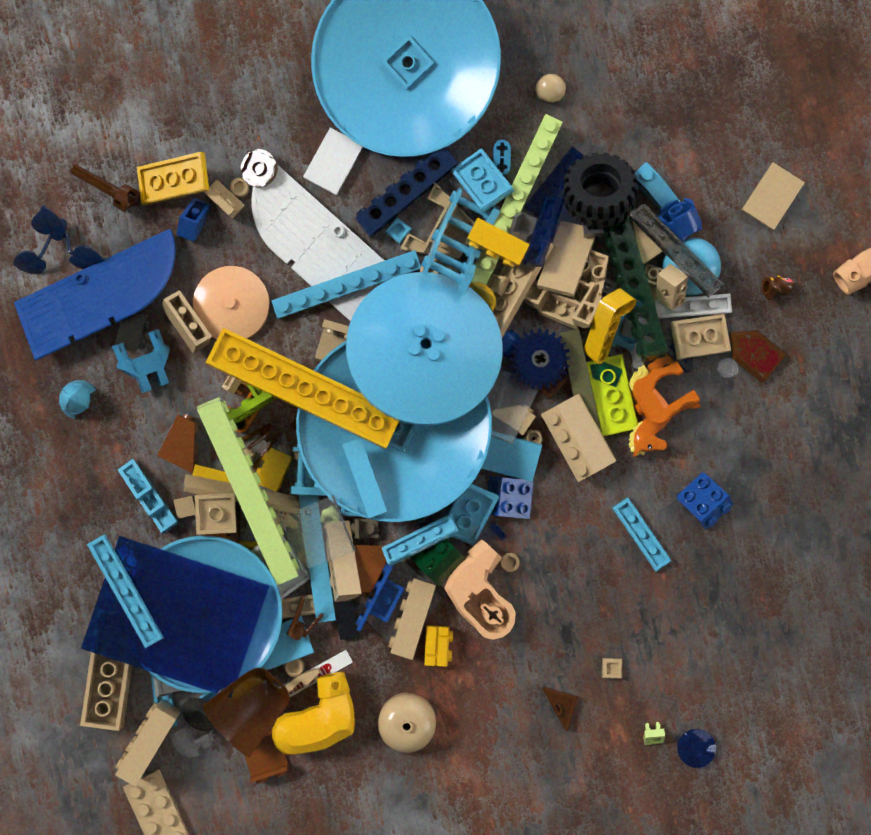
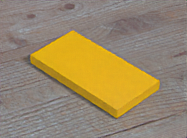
(173, 178)

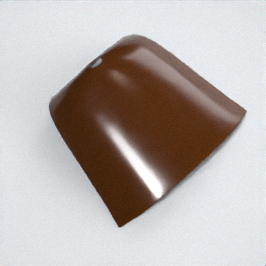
(250, 711)

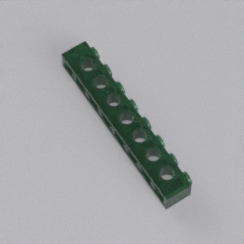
(645, 350)

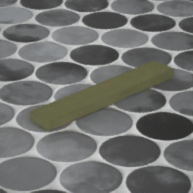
(578, 370)

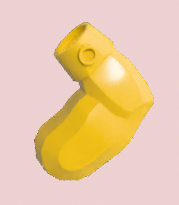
(320, 724)

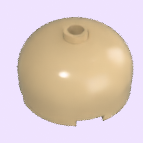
(407, 709)

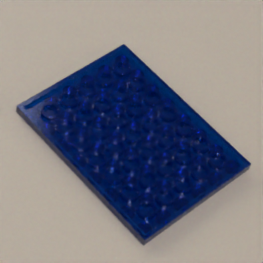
(198, 609)

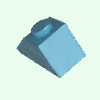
(653, 186)

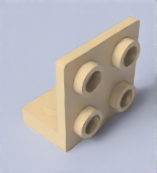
(331, 337)

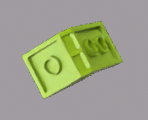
(250, 405)

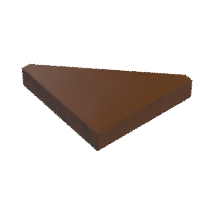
(563, 705)

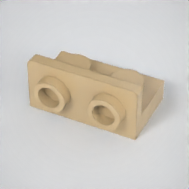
(224, 199)

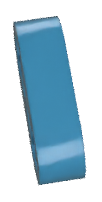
(506, 158)

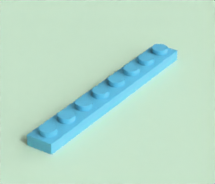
(346, 284)

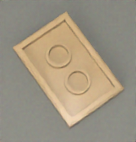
(772, 196)
(700, 336)

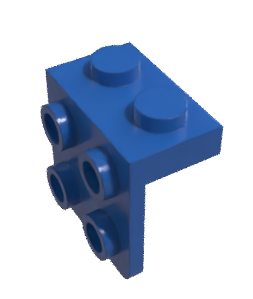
(705, 500)

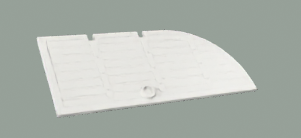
(311, 236)

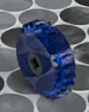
(535, 345)

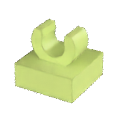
(653, 736)

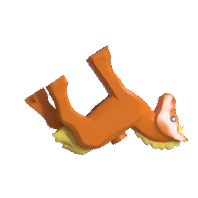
(654, 406)

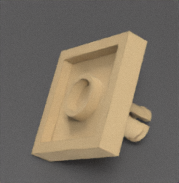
(215, 513)

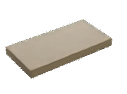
(566, 260)

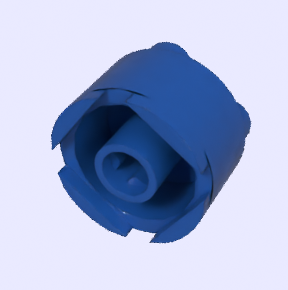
(681, 218)

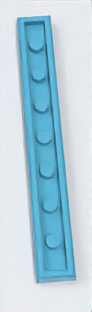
(320, 573)

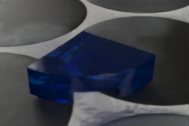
(498, 532)

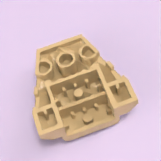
(575, 310)

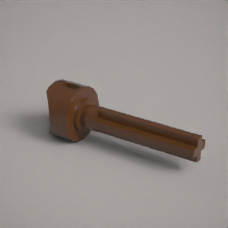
(122, 198)

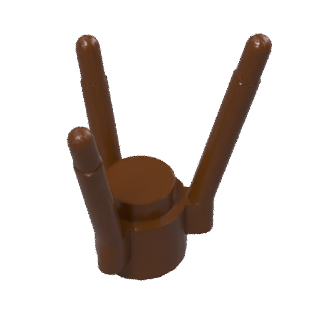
(267, 433)
(297, 628)

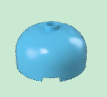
(706, 253)

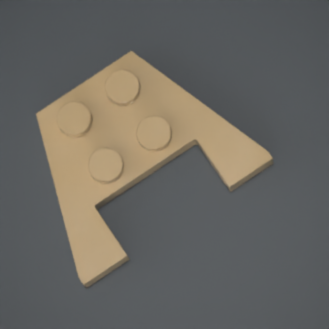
(440, 198)

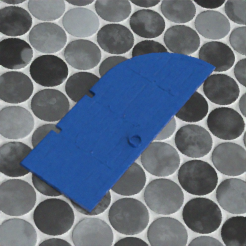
(97, 294)

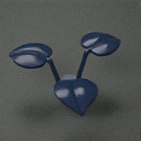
(49, 223)

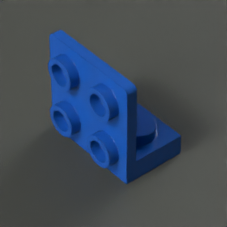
(514, 497)

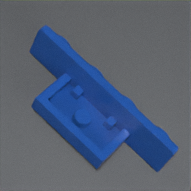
(384, 599)

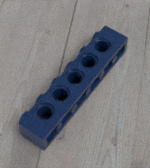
(373, 226)

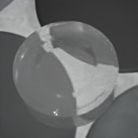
(727, 367)

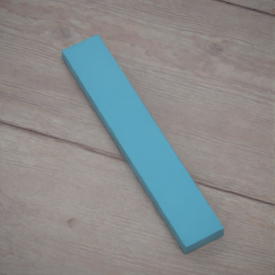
(125, 591)

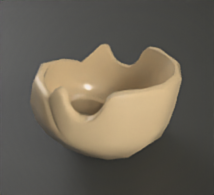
(550, 88)

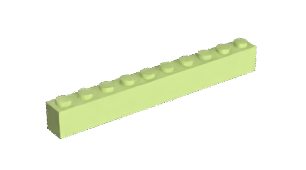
(522, 187)
(247, 490)

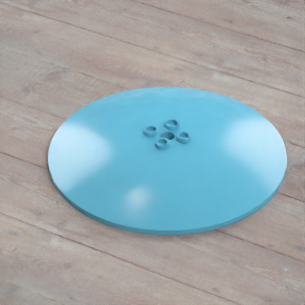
(399, 108)
(415, 473)

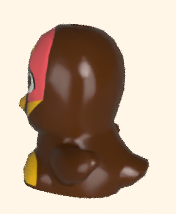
(776, 286)

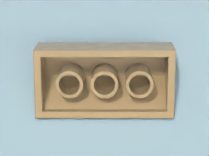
(578, 437)

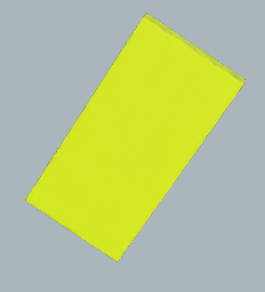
(612, 403)

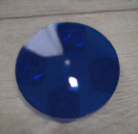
(696, 748)

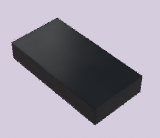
(346, 619)

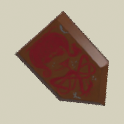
(755, 353)

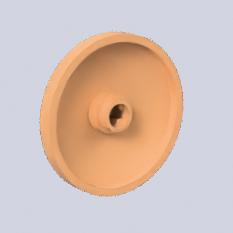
(232, 300)

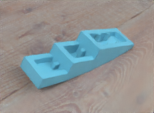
(148, 496)

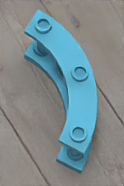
(466, 268)

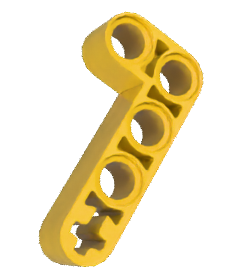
(606, 322)

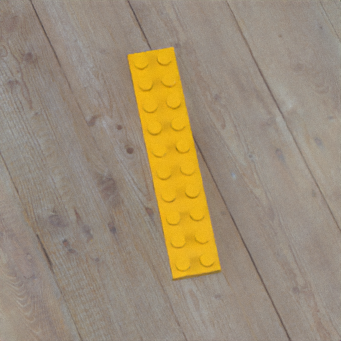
(300, 387)

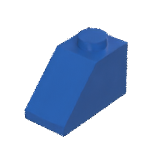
(193, 219)

